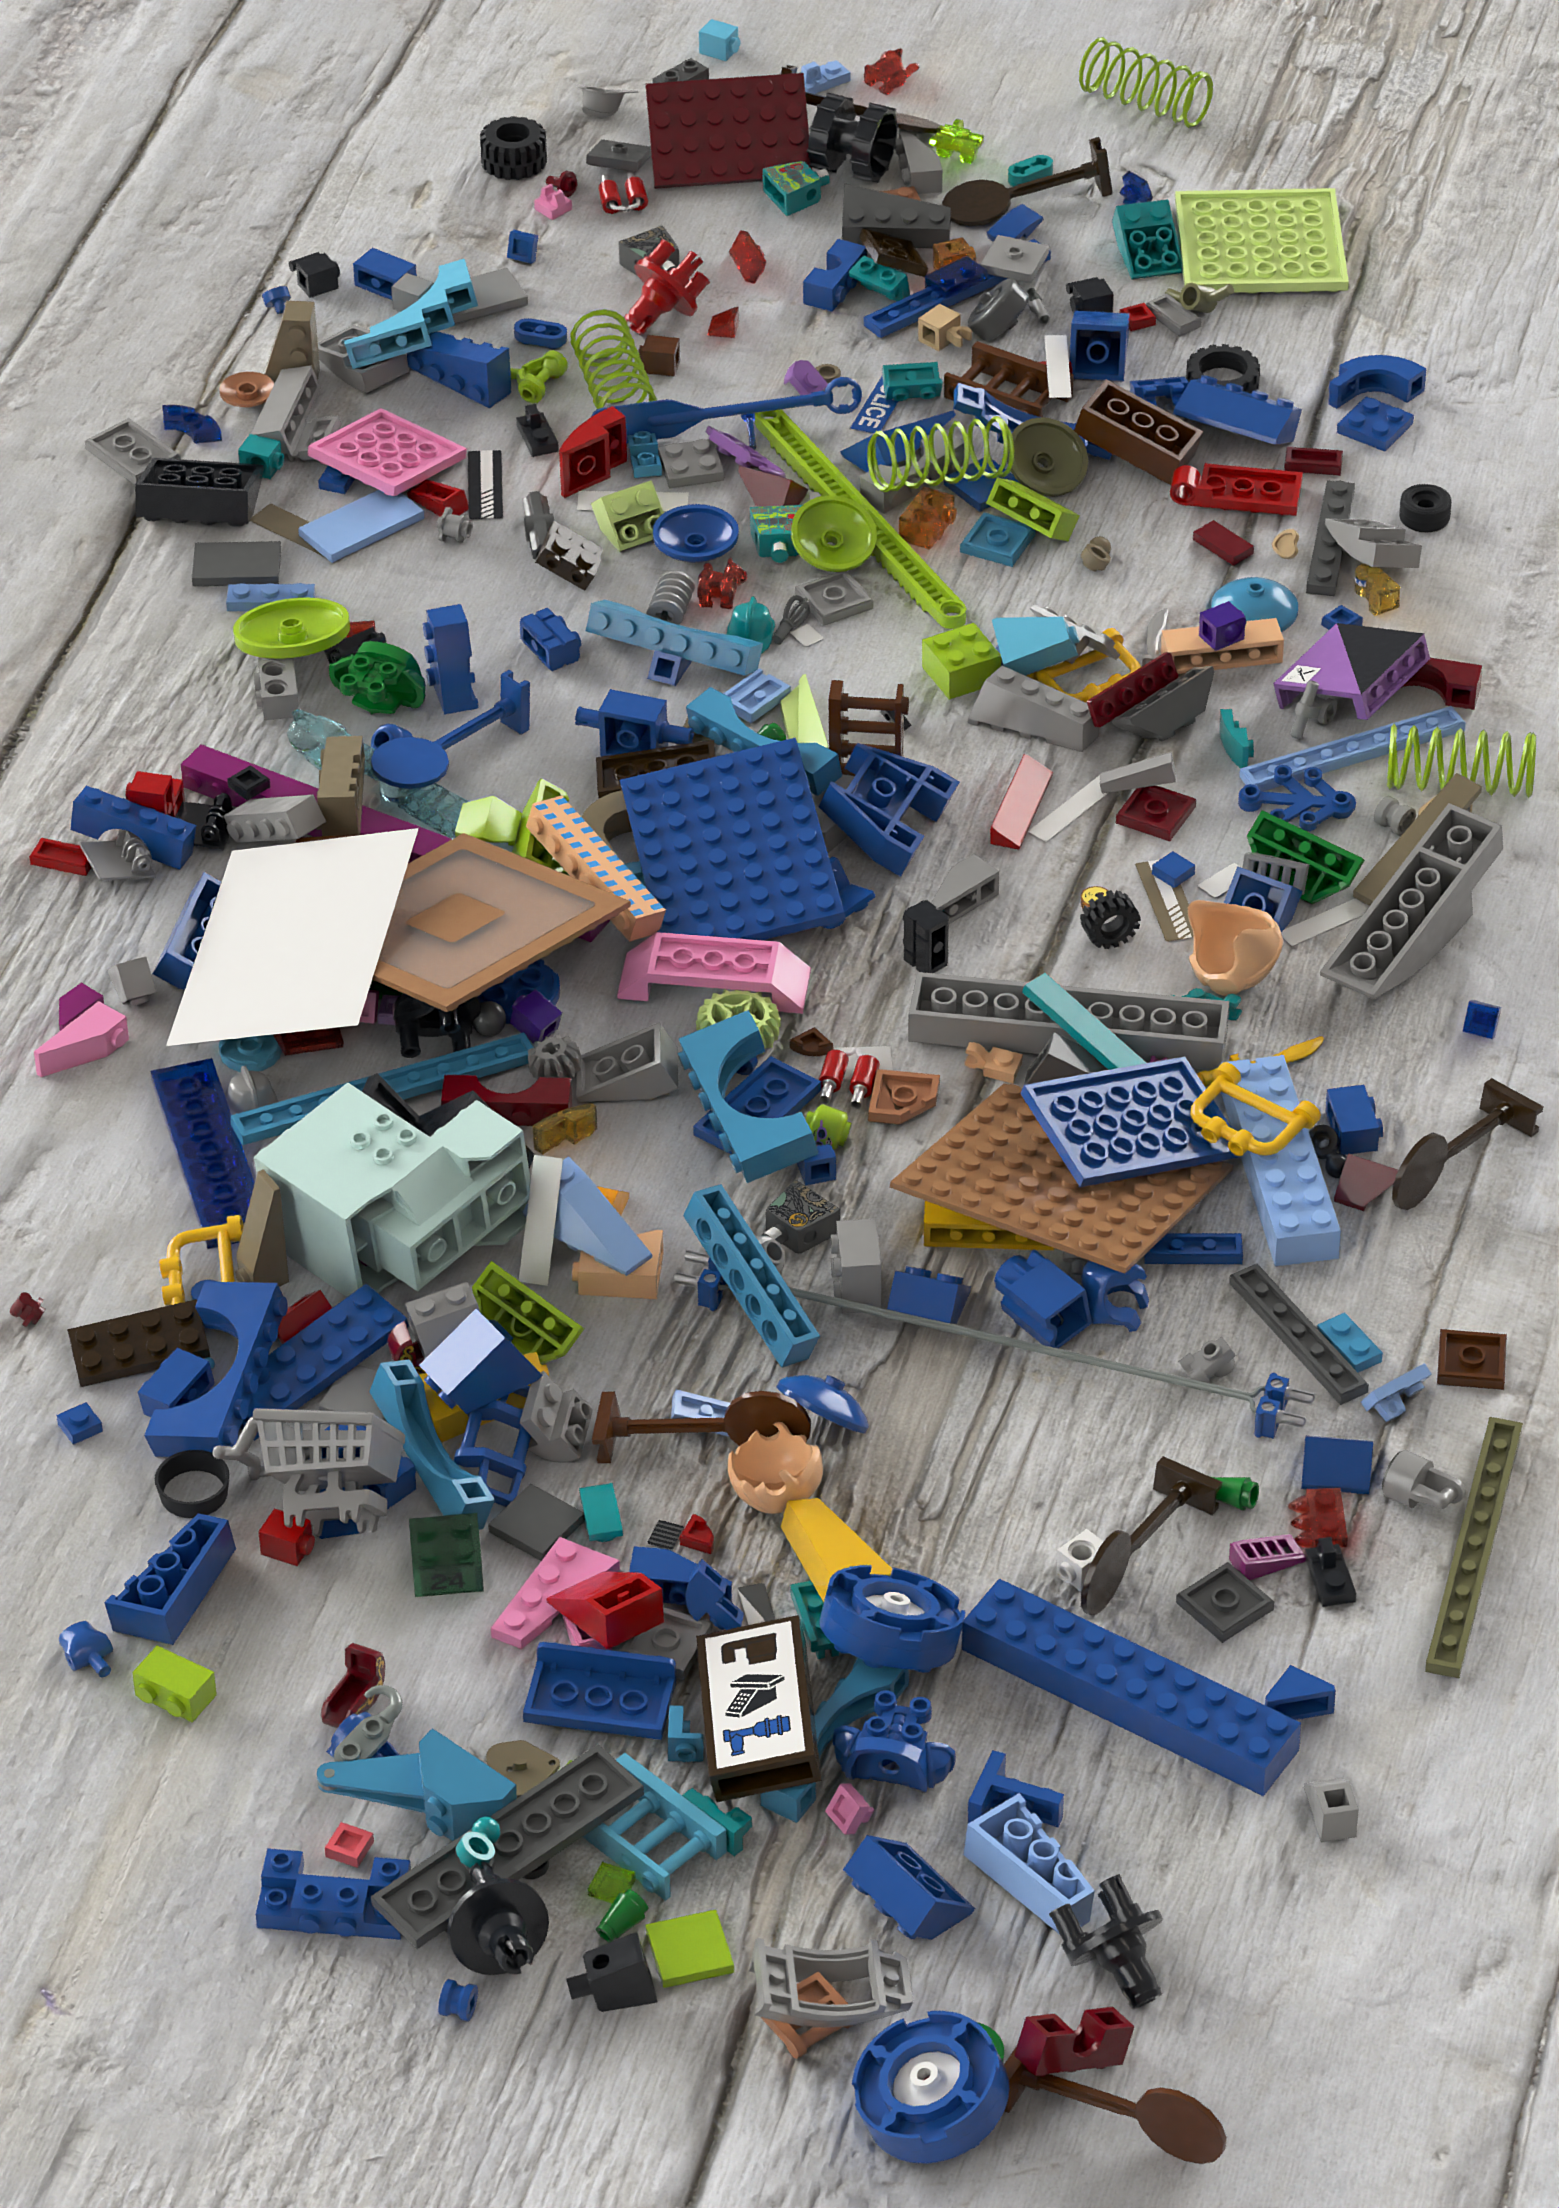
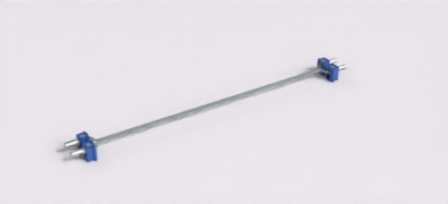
(1268, 1412)

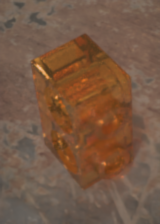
(927, 517)

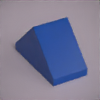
(1301, 1695)

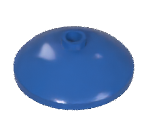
(695, 533)
(826, 1400)

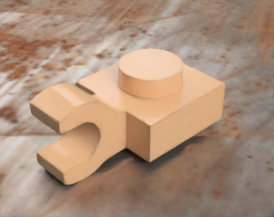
(997, 1064)

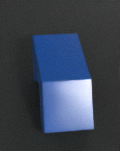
(667, 668)

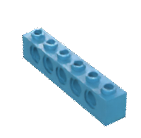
(751, 1275)

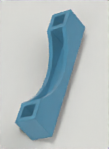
(700, 646)
(716, 719)
(404, 1405)
(850, 1701)

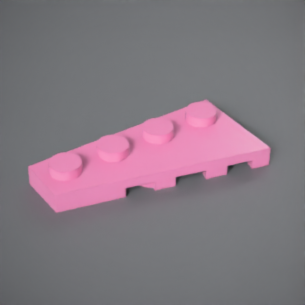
(560, 1568)

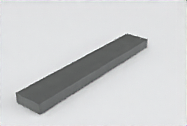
(1299, 1334)

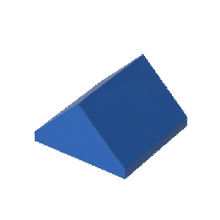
(1337, 1464)

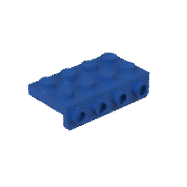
(600, 1690)

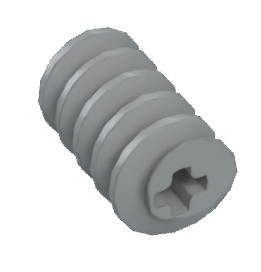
(671, 597)

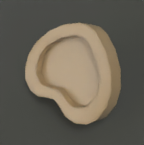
(1286, 544)

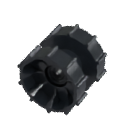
(868, 141)

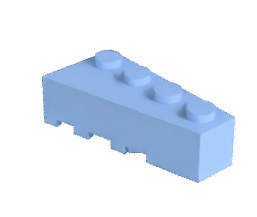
(1026, 1862)

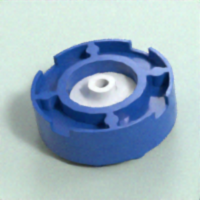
(892, 1618)
(930, 2087)

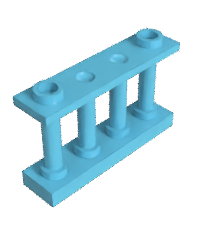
(678, 1816)

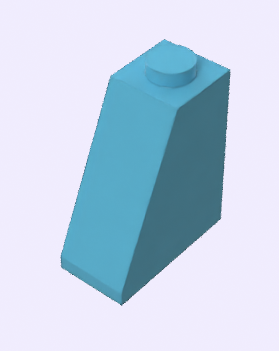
(1034, 642)

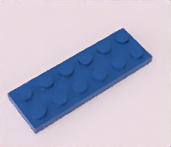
(325, 1351)

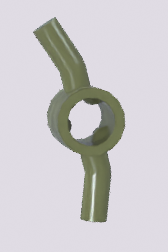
(1200, 297)

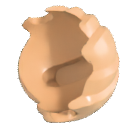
(775, 1470)

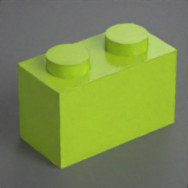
(174, 1684)

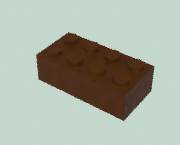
(1137, 431)

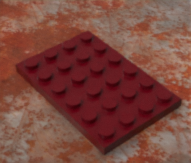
(725, 128)

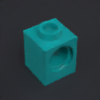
(262, 451)

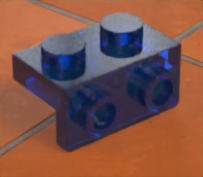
(956, 277)

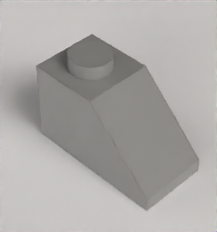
(133, 981)

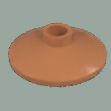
(246, 389)

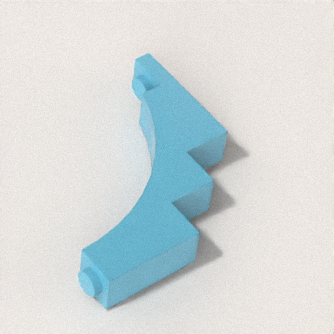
(412, 326)

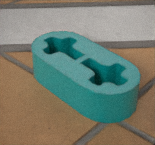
(1030, 169)

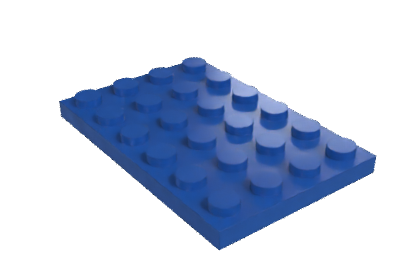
(1126, 1121)

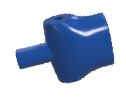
(86, 1647)

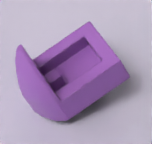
(804, 378)

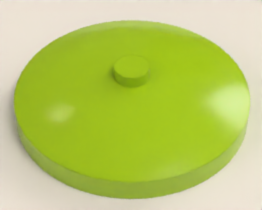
(291, 628)

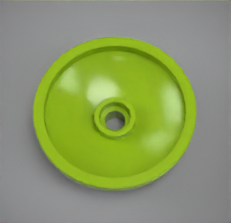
(835, 521)

